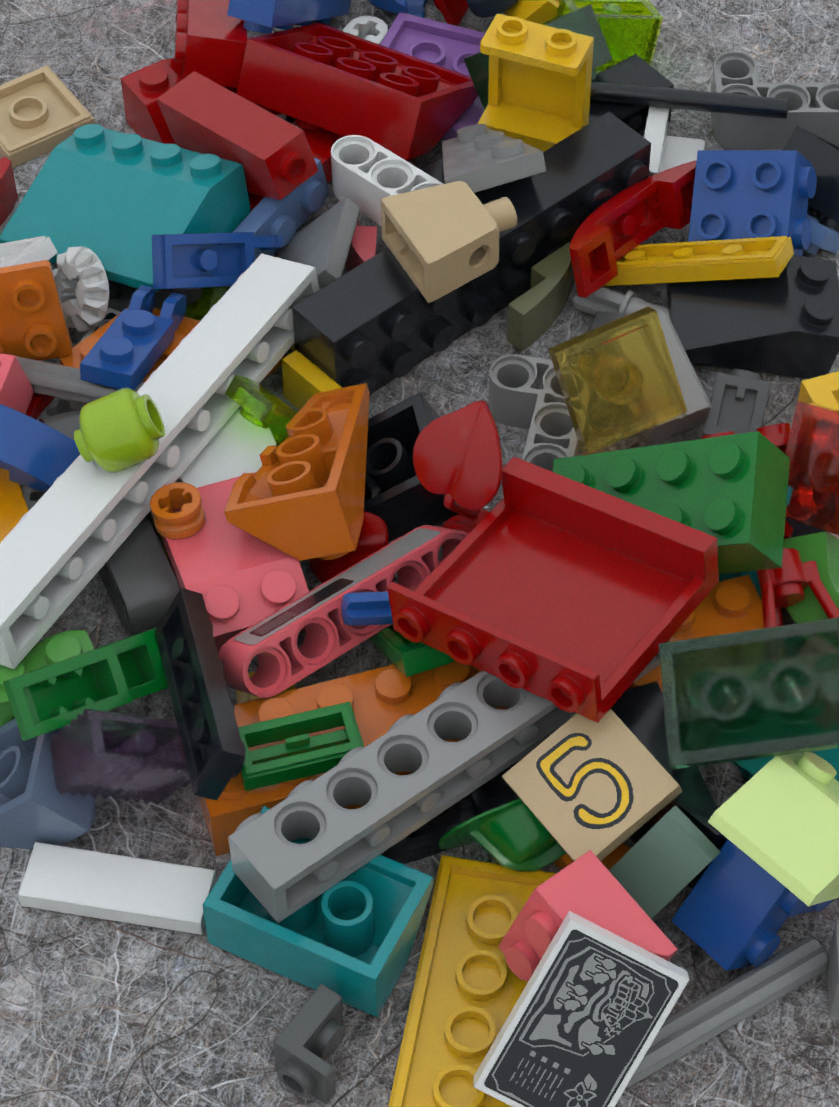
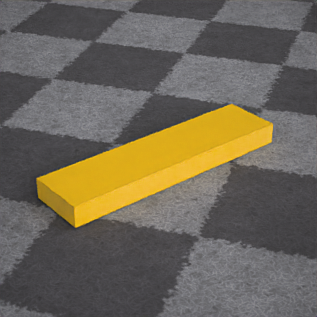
(704, 261)

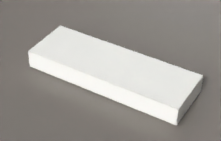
(116, 888)

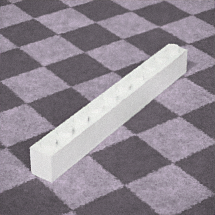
(94, 511)

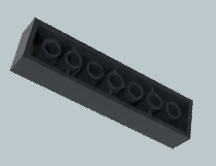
(378, 323)

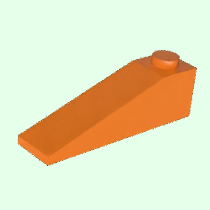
(313, 483)

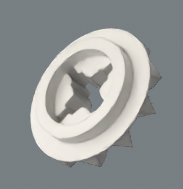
(82, 300)

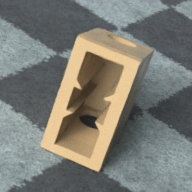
(444, 235)

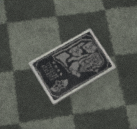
(581, 1021)

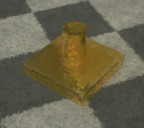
(618, 380)

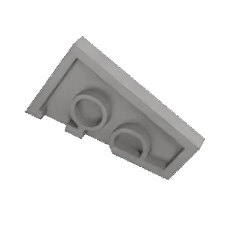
(488, 158)

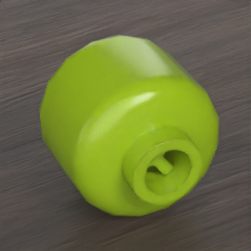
(119, 430)

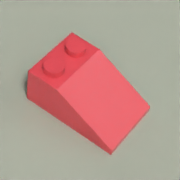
(232, 569)

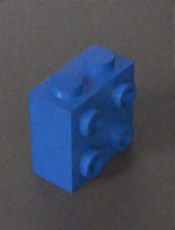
(752, 196)

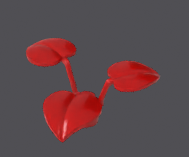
(451, 457)

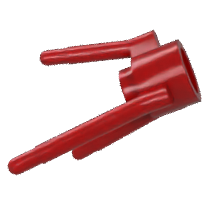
(786, 588)

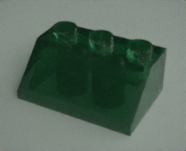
(751, 693)

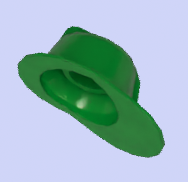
(509, 836)

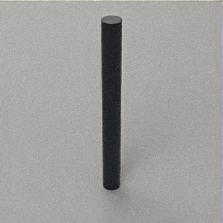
(689, 99)

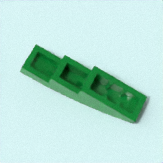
(90, 680)

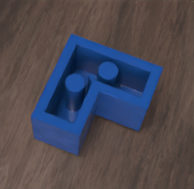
(738, 910)

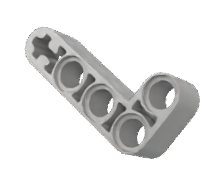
(810, 106)
(529, 396)

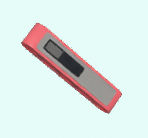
(320, 612)

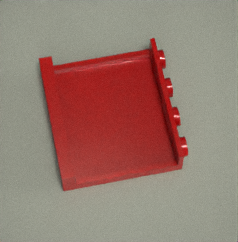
(561, 590)

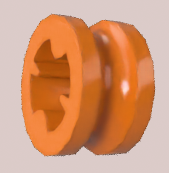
(180, 524)

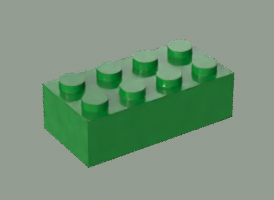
(713, 484)

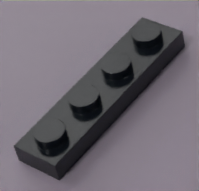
(199, 695)

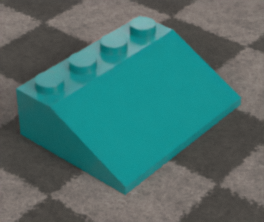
(122, 189)

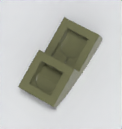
(541, 305)

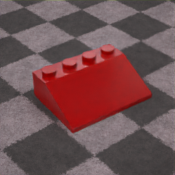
(354, 88)

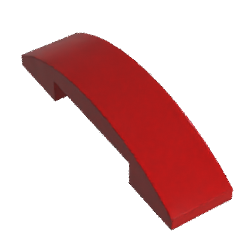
(629, 221)

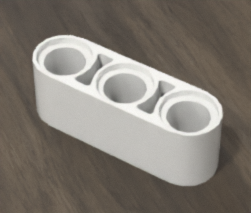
(371, 172)

